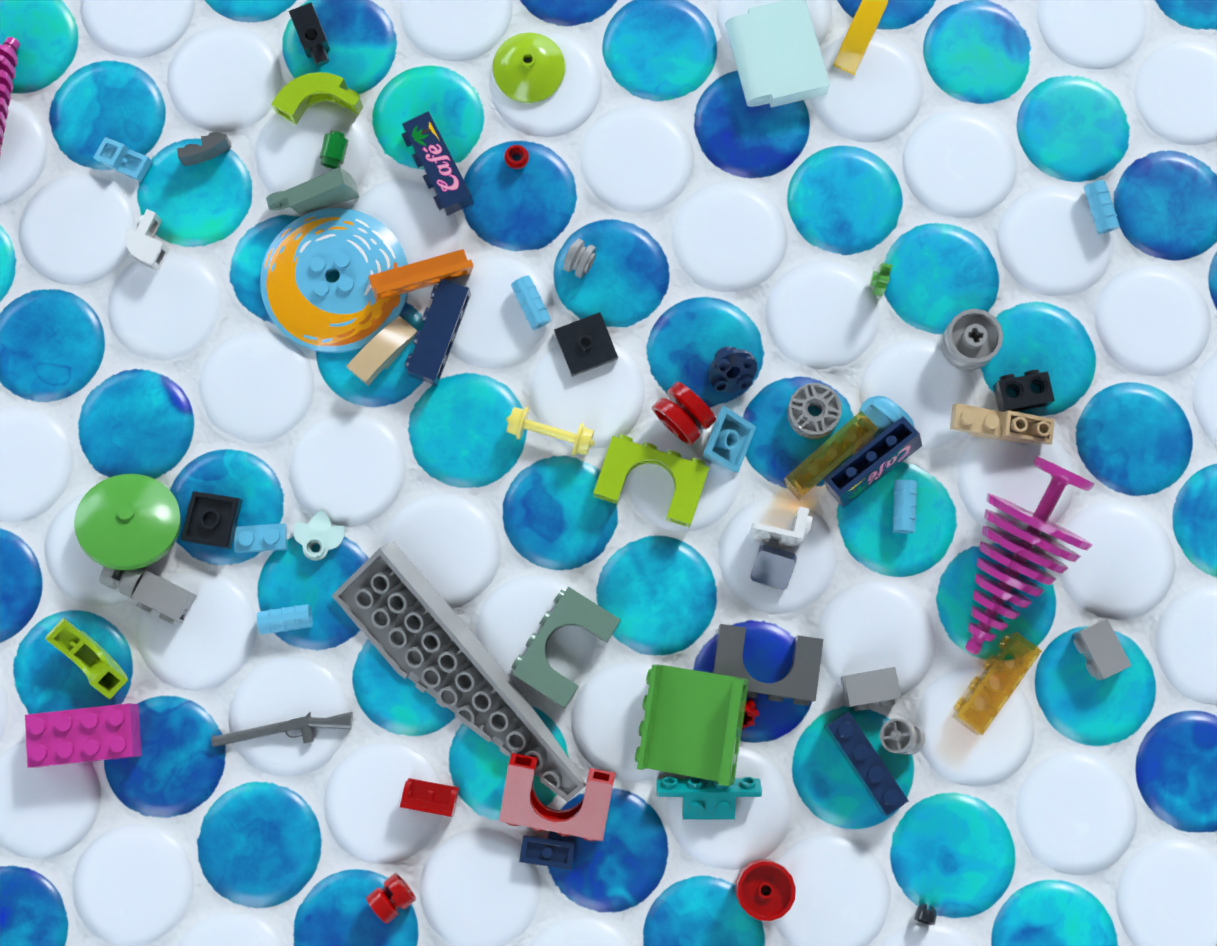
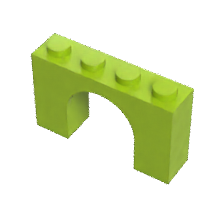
(626, 455)

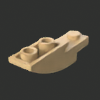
(1002, 425)

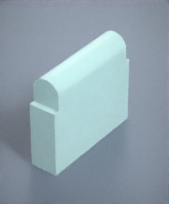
(777, 54)

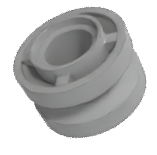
(579, 258)

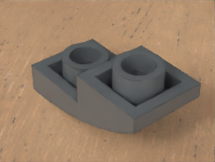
(212, 146)

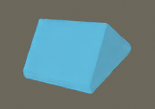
(729, 440)

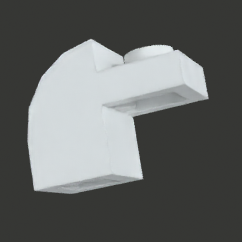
(142, 242)

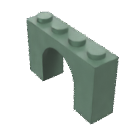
(571, 610)

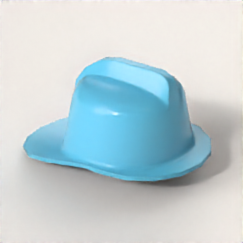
(883, 412)

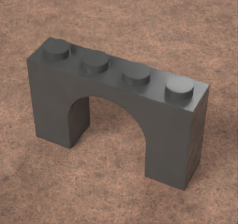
(799, 682)

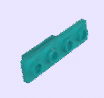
(706, 798)

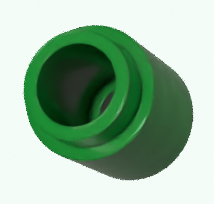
(333, 150)

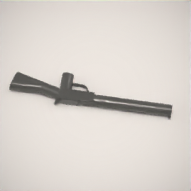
(340, 721)

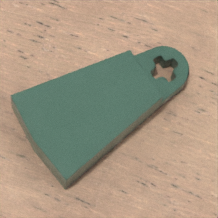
(316, 193)

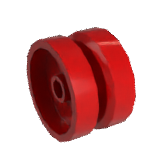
(683, 413)
(770, 905)

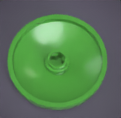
(127, 522)

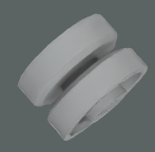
(971, 339)

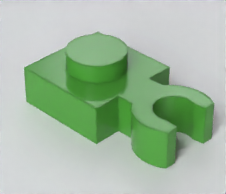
(880, 279)

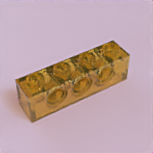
(1024, 655)

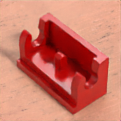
(429, 797)

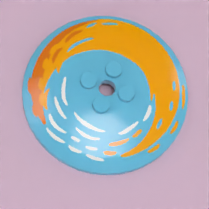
(324, 313)

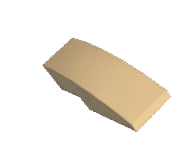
(382, 350)

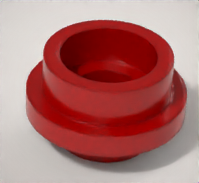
(516, 150)

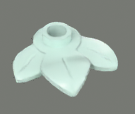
(318, 532)

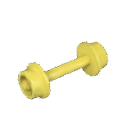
(519, 421)

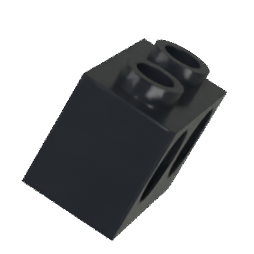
(1025, 397)

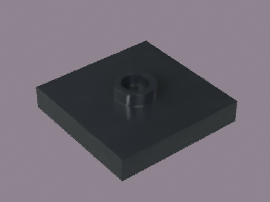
(586, 344)
(211, 520)

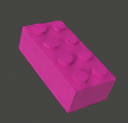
(82, 735)

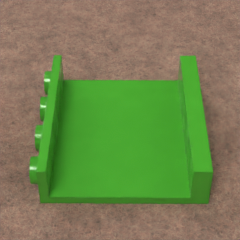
(692, 723)

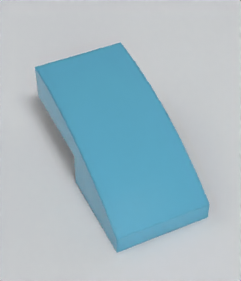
(123, 159)

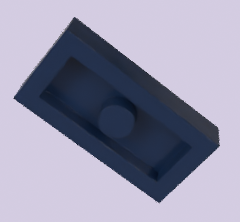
(547, 852)

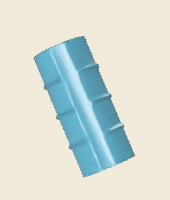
(1101, 207)
(531, 302)
(904, 506)
(284, 619)

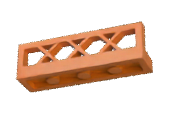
(420, 274)

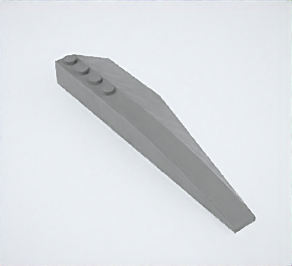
(445, 659)

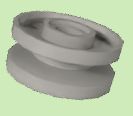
(814, 426)

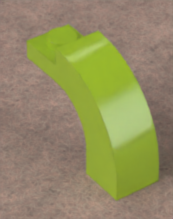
(313, 88)
(89, 656)

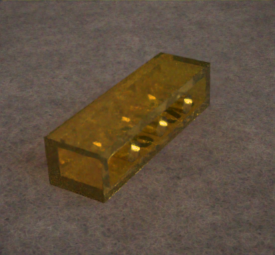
(830, 455)

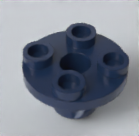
(732, 370)

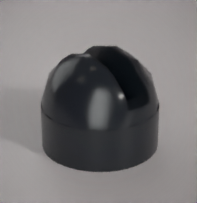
(925, 916)

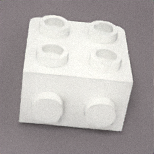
(786, 538)

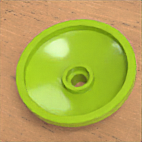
(532, 80)

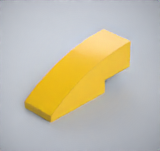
(860, 35)

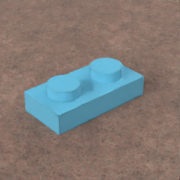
(260, 538)

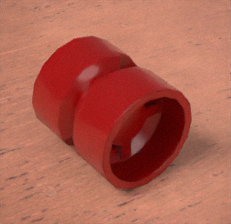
(391, 898)

